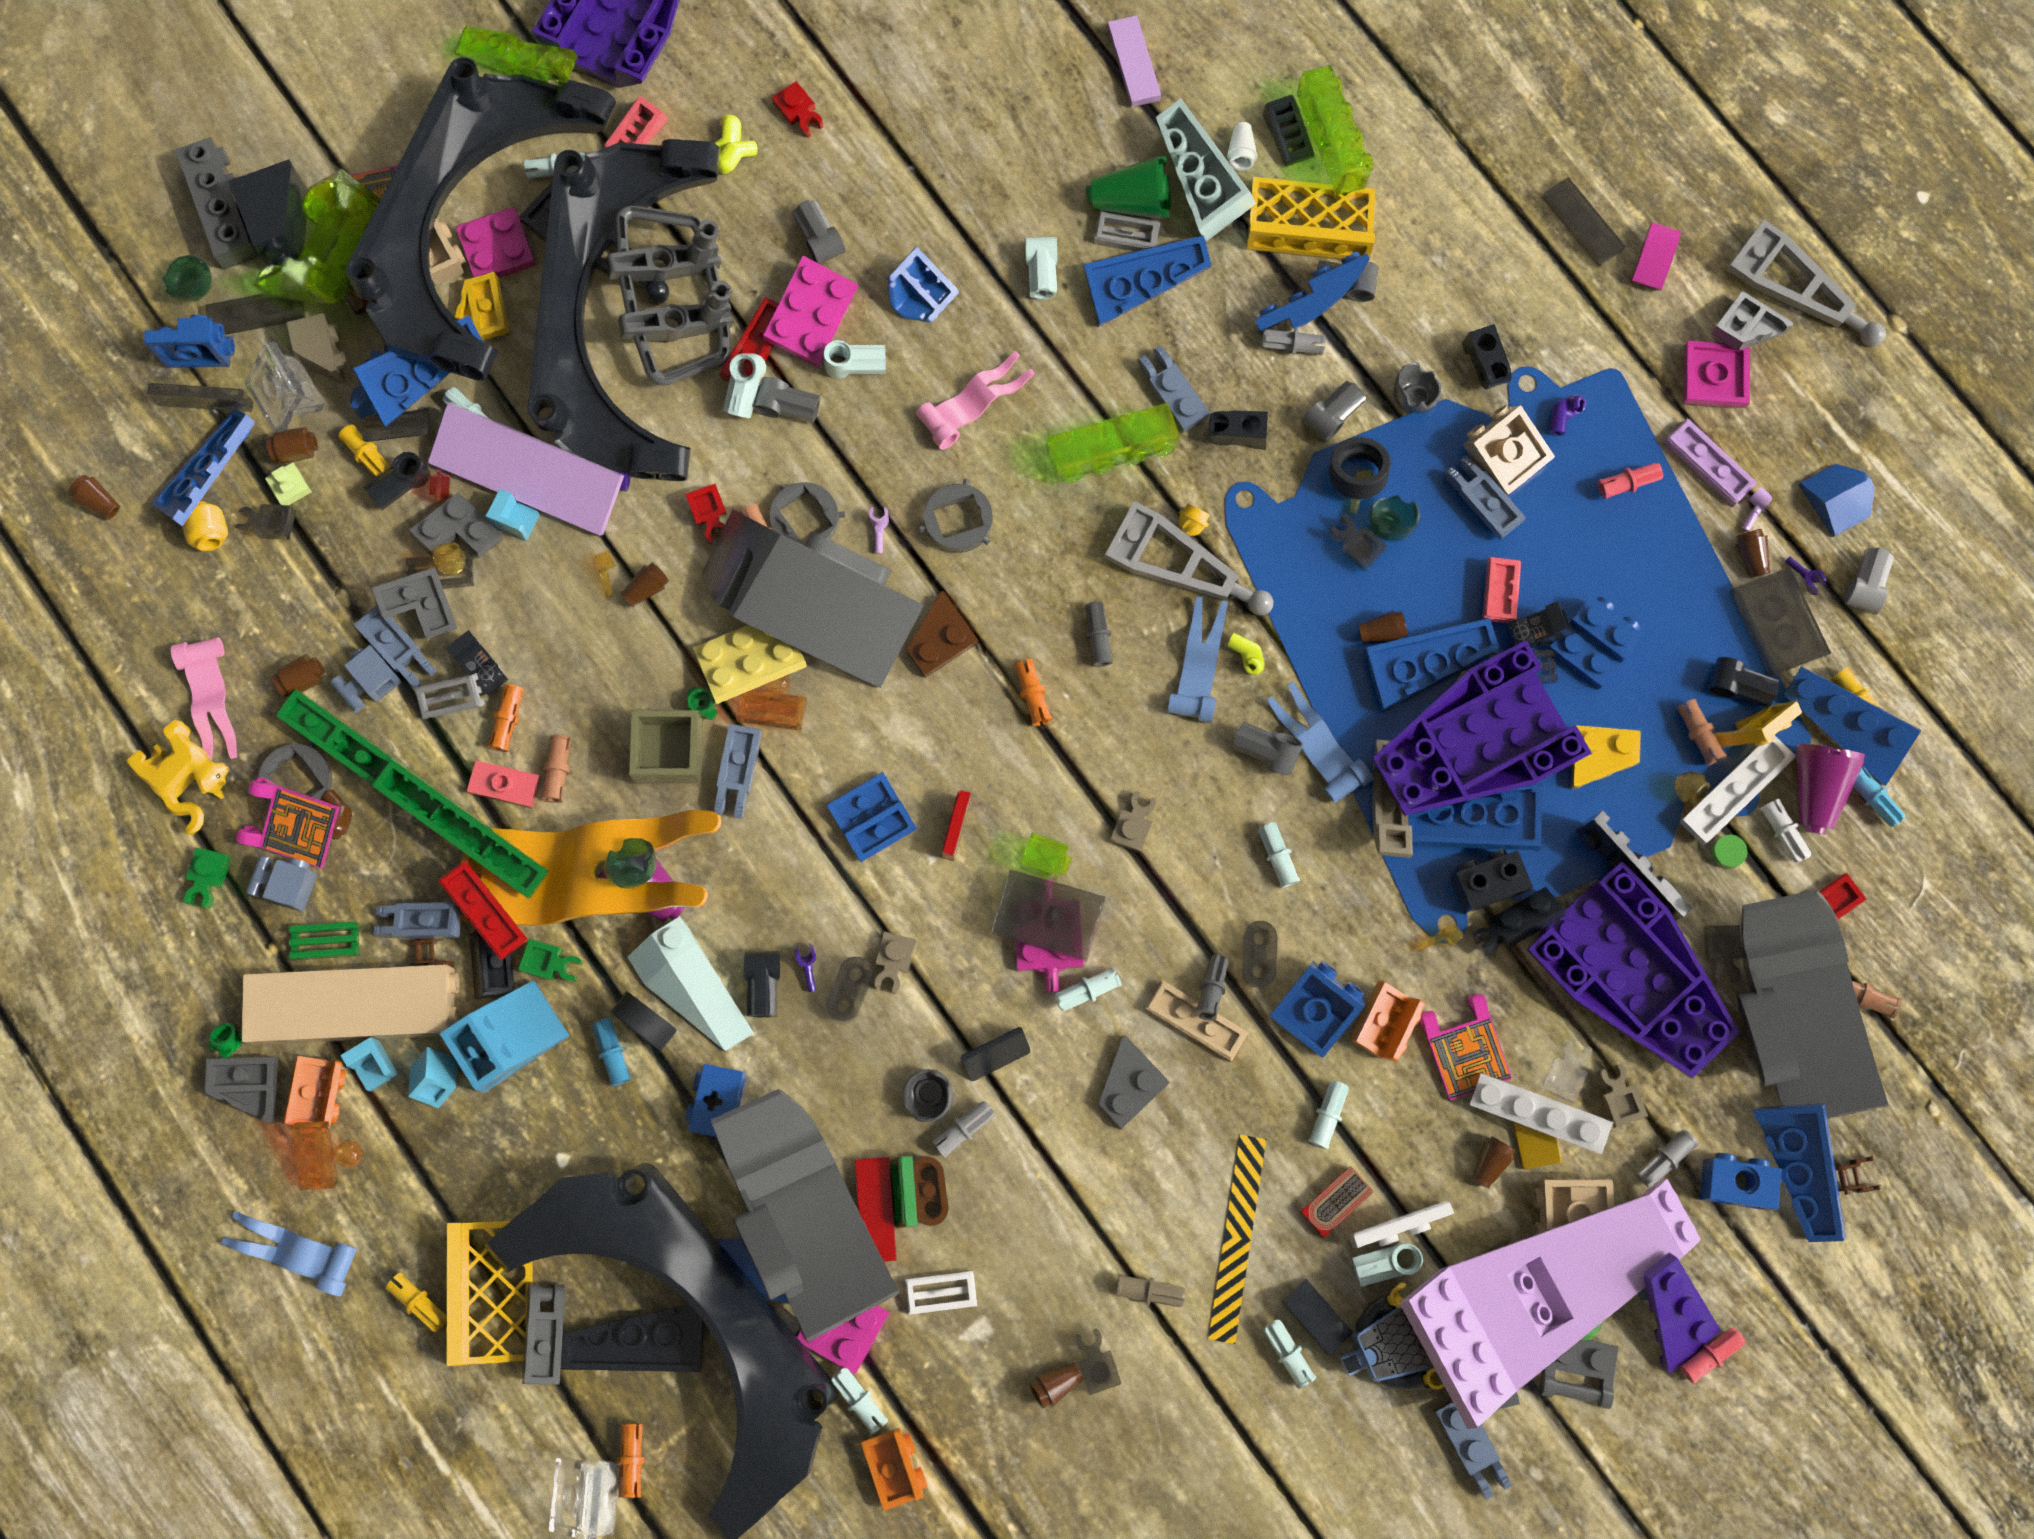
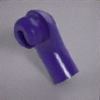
(1563, 411)

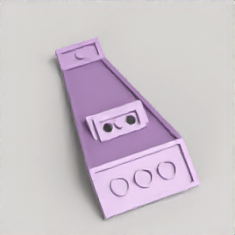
(1525, 1304)

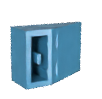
(504, 1036)

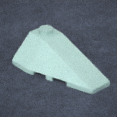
(683, 977)

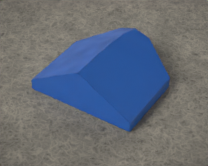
(919, 288)
(1840, 497)

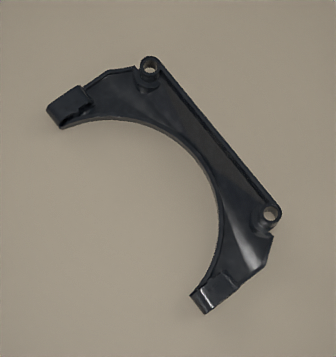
(460, 129)
(577, 236)
(764, 1357)

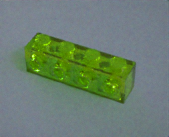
(1334, 130)
(1112, 443)

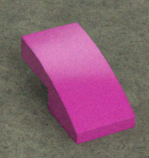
(1656, 256)

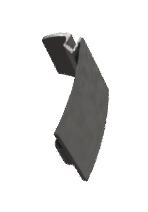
(811, 596)
(1805, 1007)
(800, 1215)

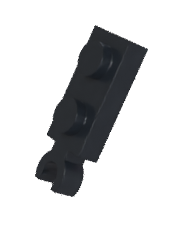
(1520, 921)

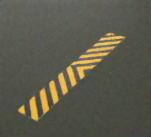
(1237, 1239)

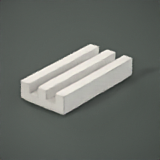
(911, 1296)

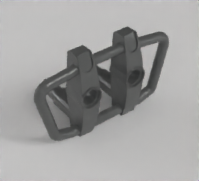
(680, 262)

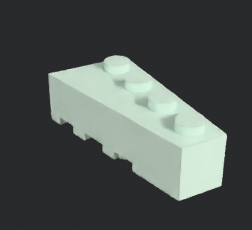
(1209, 181)

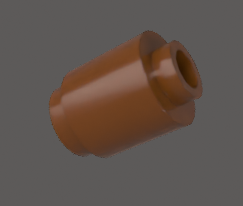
(292, 445)
(298, 674)

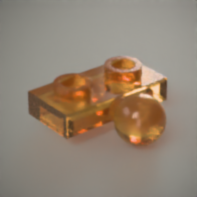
(772, 706)
(317, 1157)

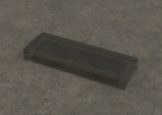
(1583, 221)
(254, 312)
(200, 397)

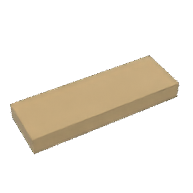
(1179, 1012)

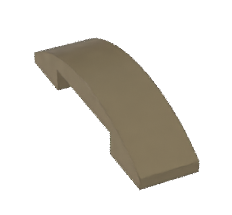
(1390, 826)

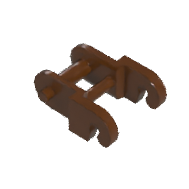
(418, 953)
(1843, 1178)

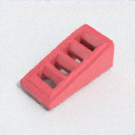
(634, 115)

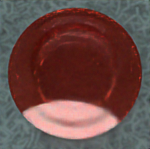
(440, 486)

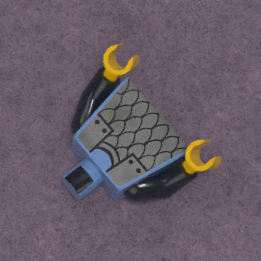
(1389, 1347)

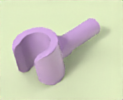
(1760, 500)
(878, 525)

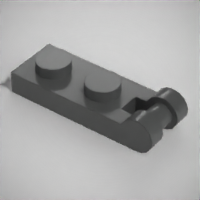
(543, 1335)

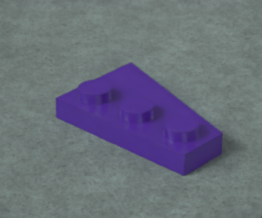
(1679, 1312)

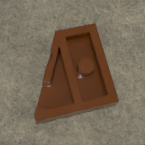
(940, 637)

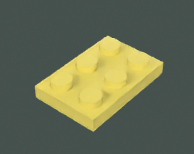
(745, 661)

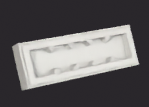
(1415, 1222)

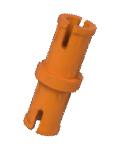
(1032, 692)
(505, 718)
(630, 1460)

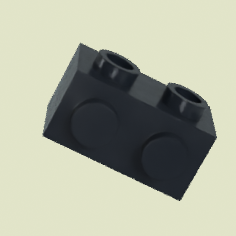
(1490, 881)

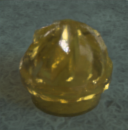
(449, 559)
(1691, 787)

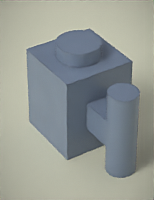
(369, 674)
(286, 885)

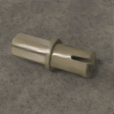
(1150, 1291)

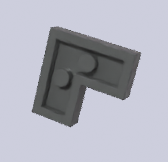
(456, 520)
(420, 592)

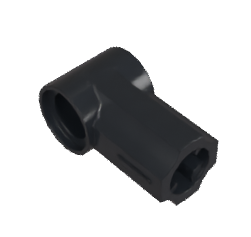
(394, 482)
(1733, 680)
(762, 974)

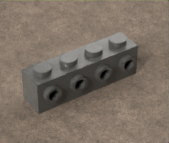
(214, 199)

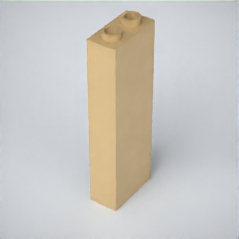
(348, 1004)

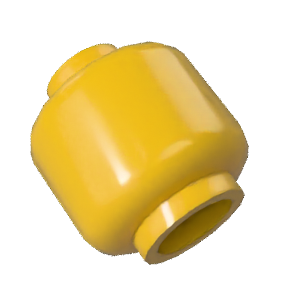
(205, 527)

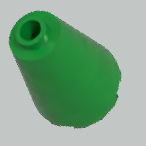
(1133, 190)

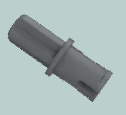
(1098, 634)
(1212, 988)

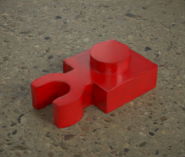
(797, 106)
(707, 508)

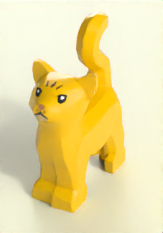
(173, 773)

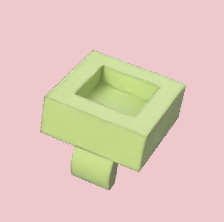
(288, 484)

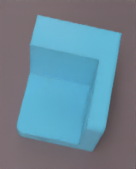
(512, 516)
(370, 1063)
(432, 1077)

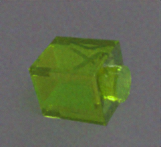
(1046, 857)

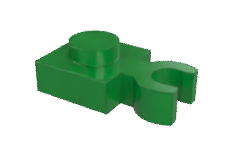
(206, 871)
(545, 959)

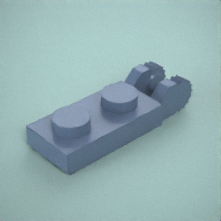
(1175, 389)
(1486, 498)
(393, 644)
(737, 767)
(420, 920)
(1472, 1449)

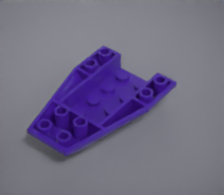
(611, 37)
(1481, 738)
(1636, 971)

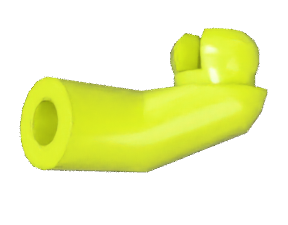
(730, 130)
(733, 153)
(1250, 652)

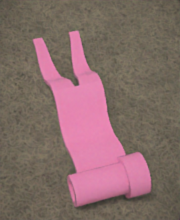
(969, 404)
(207, 690)

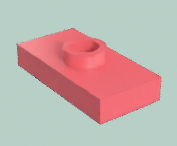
(1501, 590)
(503, 784)

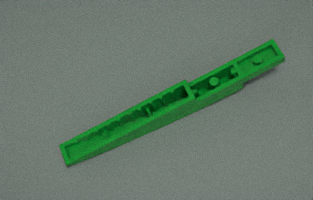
(413, 793)

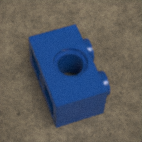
(1761, 1187)

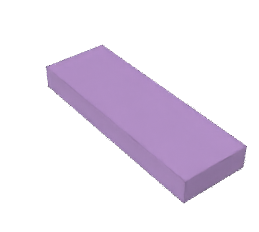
(1134, 61)
(1710, 462)

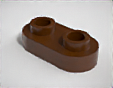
(930, 1191)

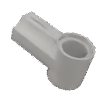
(1868, 587)

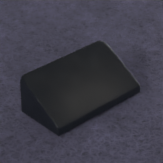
(490, 974)
(996, 1054)
(1317, 1317)

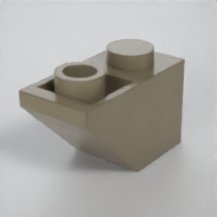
(315, 345)

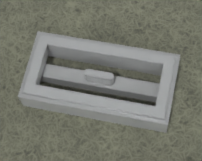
(1104, 233)
(472, 690)

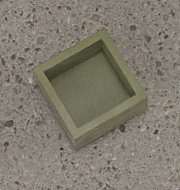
(666, 746)

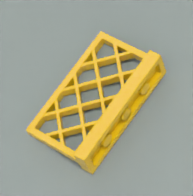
(1310, 238)
(459, 1302)

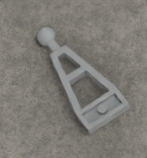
(1760, 252)
(1135, 535)

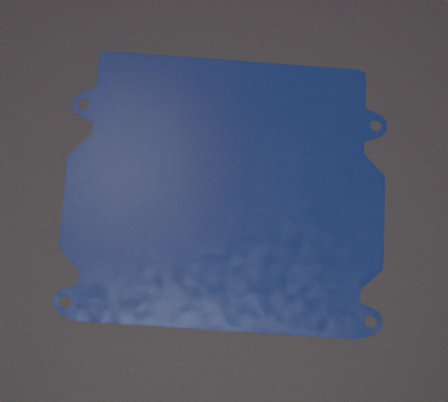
(1631, 549)

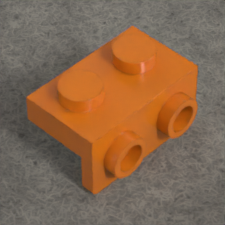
(1387, 1022)
(314, 1091)
(893, 1468)

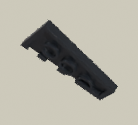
(1614, 848)
(649, 1342)

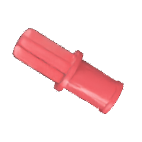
(1629, 480)
(1712, 1355)

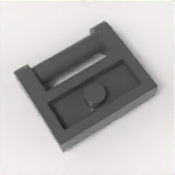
(1585, 1359)

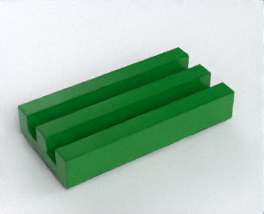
(295, 941)
(903, 1192)

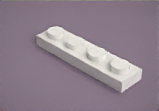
(1737, 790)
(1541, 1113)

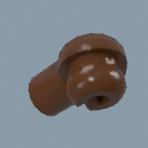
(344, 814)

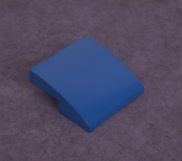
(871, 816)

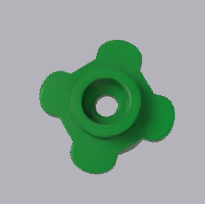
(697, 695)
(225, 1039)

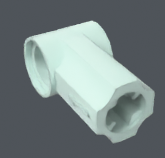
(1041, 259)
(858, 359)
(743, 388)
(1383, 1264)

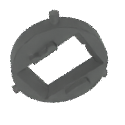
(952, 495)
(821, 498)
(312, 758)

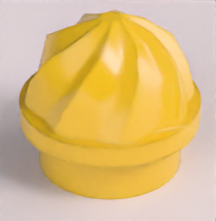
(1192, 520)

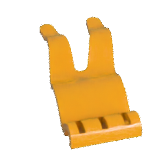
(571, 859)

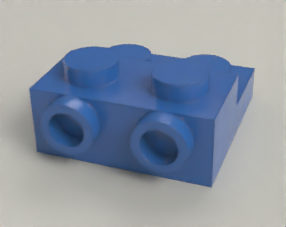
(193, 345)
(1598, 641)
(1319, 1007)

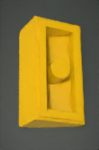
(1536, 1147)

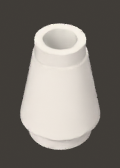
(1242, 147)

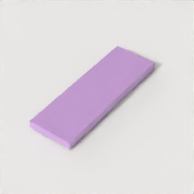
(526, 468)

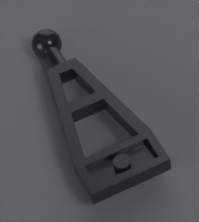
(536, 219)

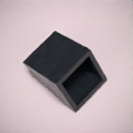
(273, 211)

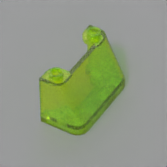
(319, 276)

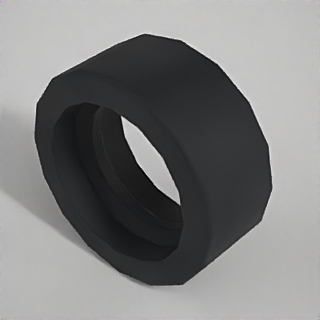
(1359, 448)
(643, 1021)

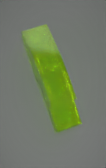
(510, 56)

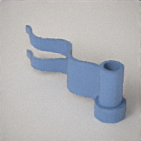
(1199, 668)
(1322, 749)
(298, 1254)

